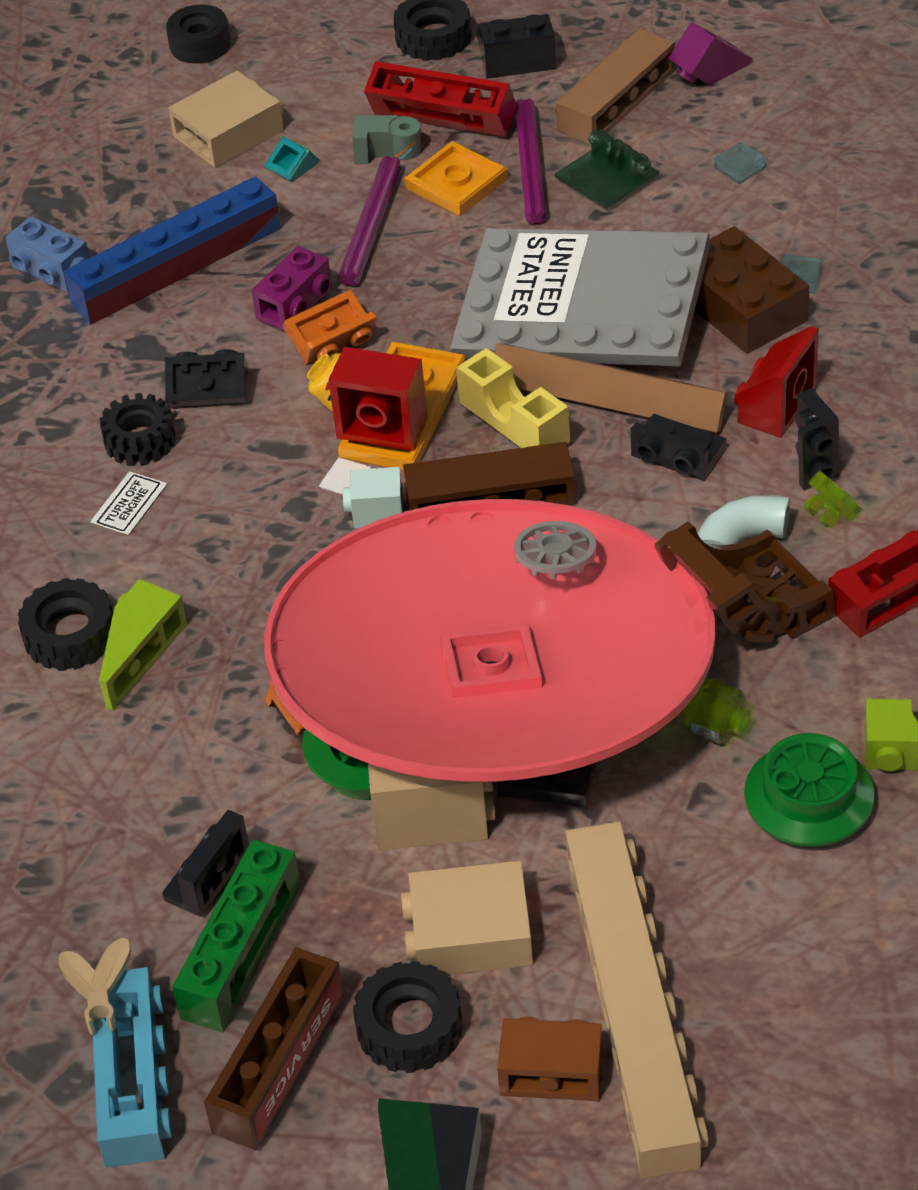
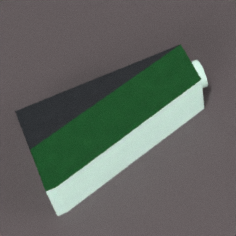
(429, 1145)

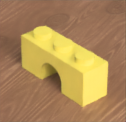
(491, 393)

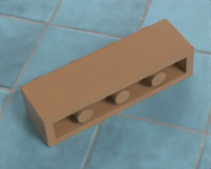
(615, 86)

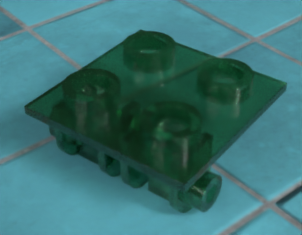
(607, 170)

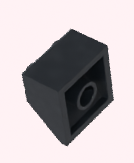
(517, 45)

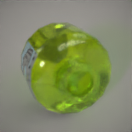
(717, 712)

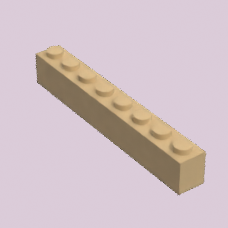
(633, 1003)

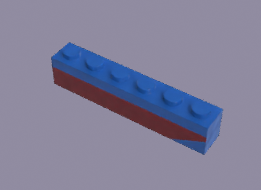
(172, 250)

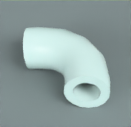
(746, 519)

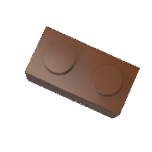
(550, 1059)

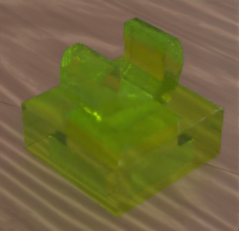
(832, 498)

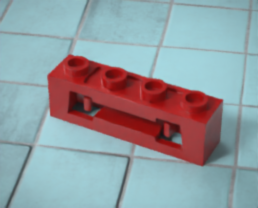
(441, 99)
(875, 579)

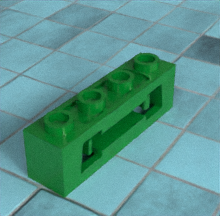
(236, 936)

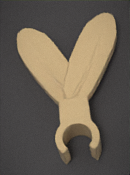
(97, 983)

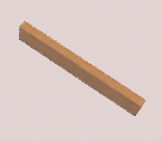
(615, 387)

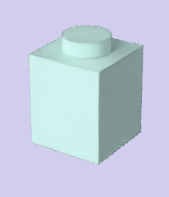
(373, 495)

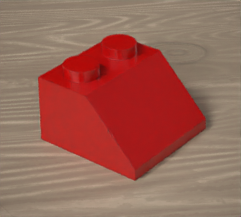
(770, 394)

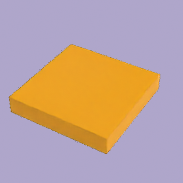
(456, 178)

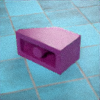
(706, 56)

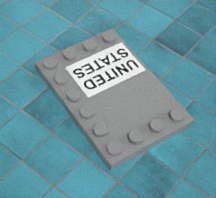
(584, 294)

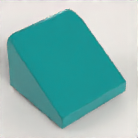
(290, 160)

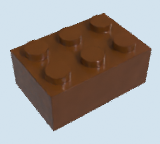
(749, 292)

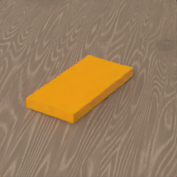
(439, 384)

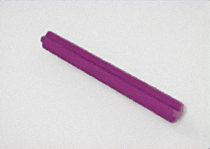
(530, 162)
(369, 221)

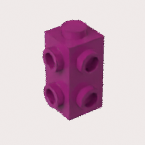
(292, 287)

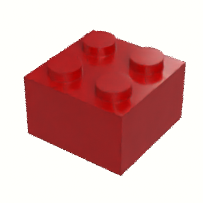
(378, 398)

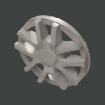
(564, 551)

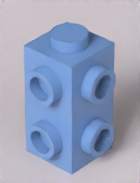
(45, 251)

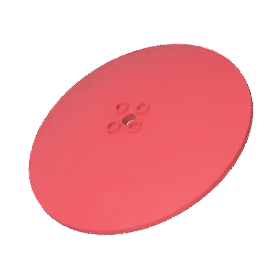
(393, 628)

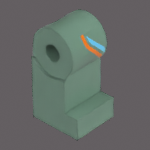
(385, 137)

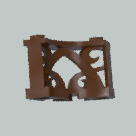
(736, 575)

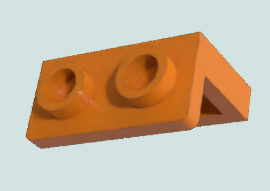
(330, 327)

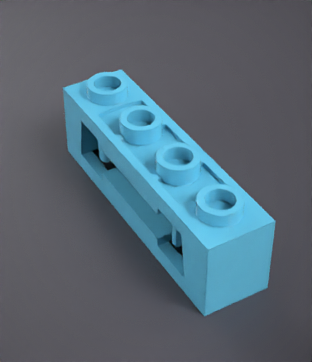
(134, 1133)

